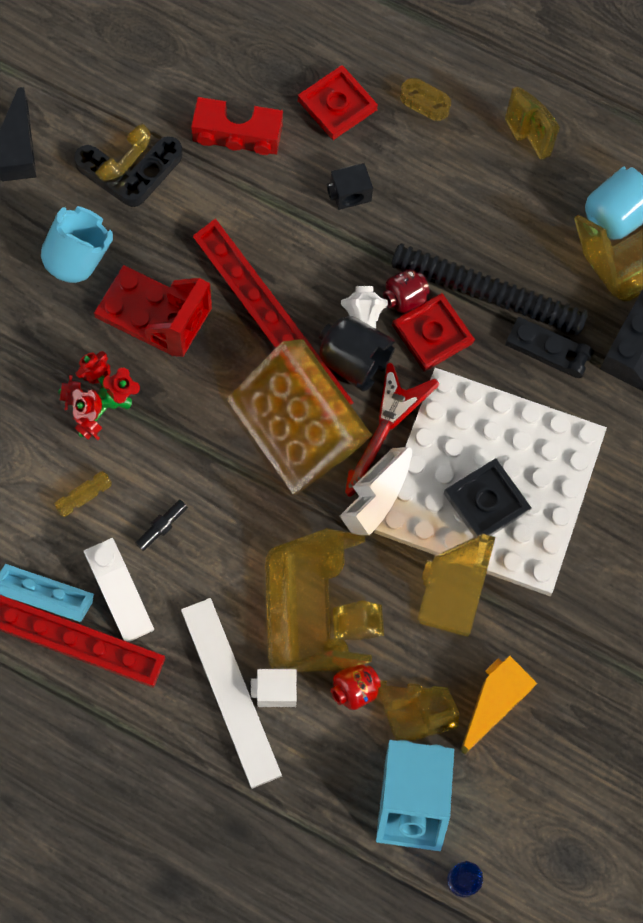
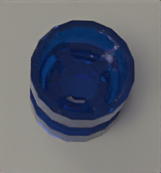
(469, 876)

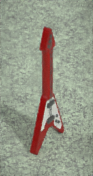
(395, 406)

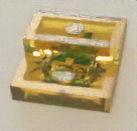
(532, 119)

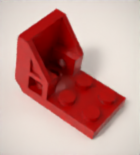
(155, 312)

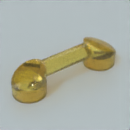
(139, 139)

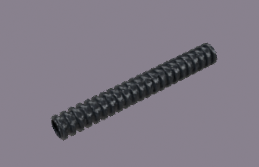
(490, 289)

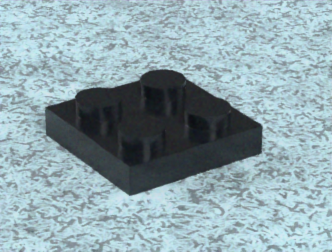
(487, 499)

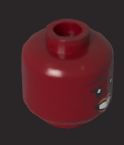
(406, 290)

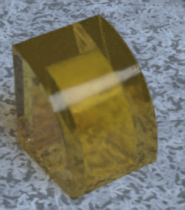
(358, 621)

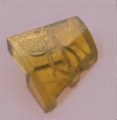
(418, 710)

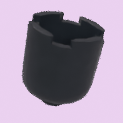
(355, 350)

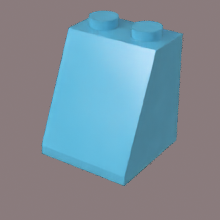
(415, 795)

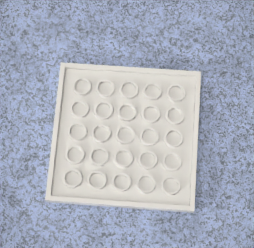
(538, 447)

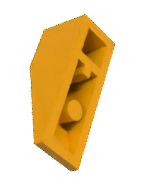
(498, 696)

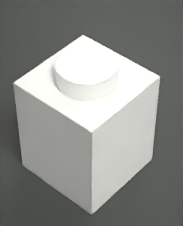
(274, 688)

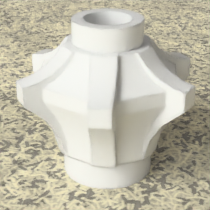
(364, 305)

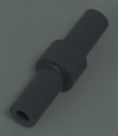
(161, 525)

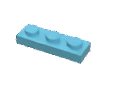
(44, 593)

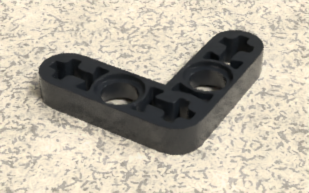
(129, 180)

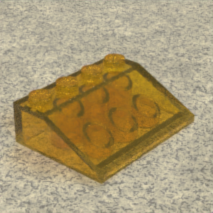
(298, 415)

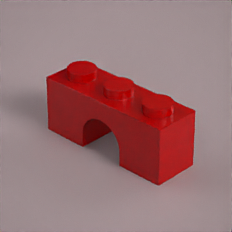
(258, 134)

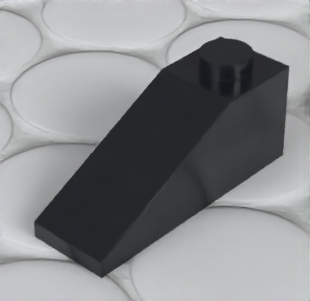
(16, 141)

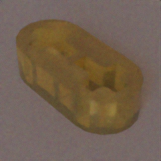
(425, 99)

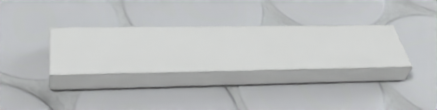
(231, 693)

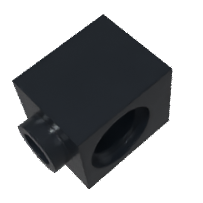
(350, 186)

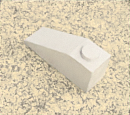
(118, 590)

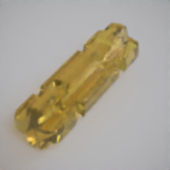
(83, 493)

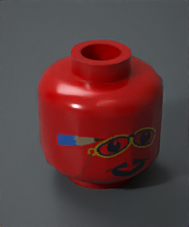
(355, 686)

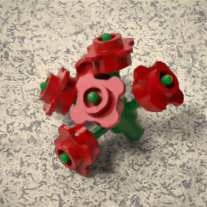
(90, 405)

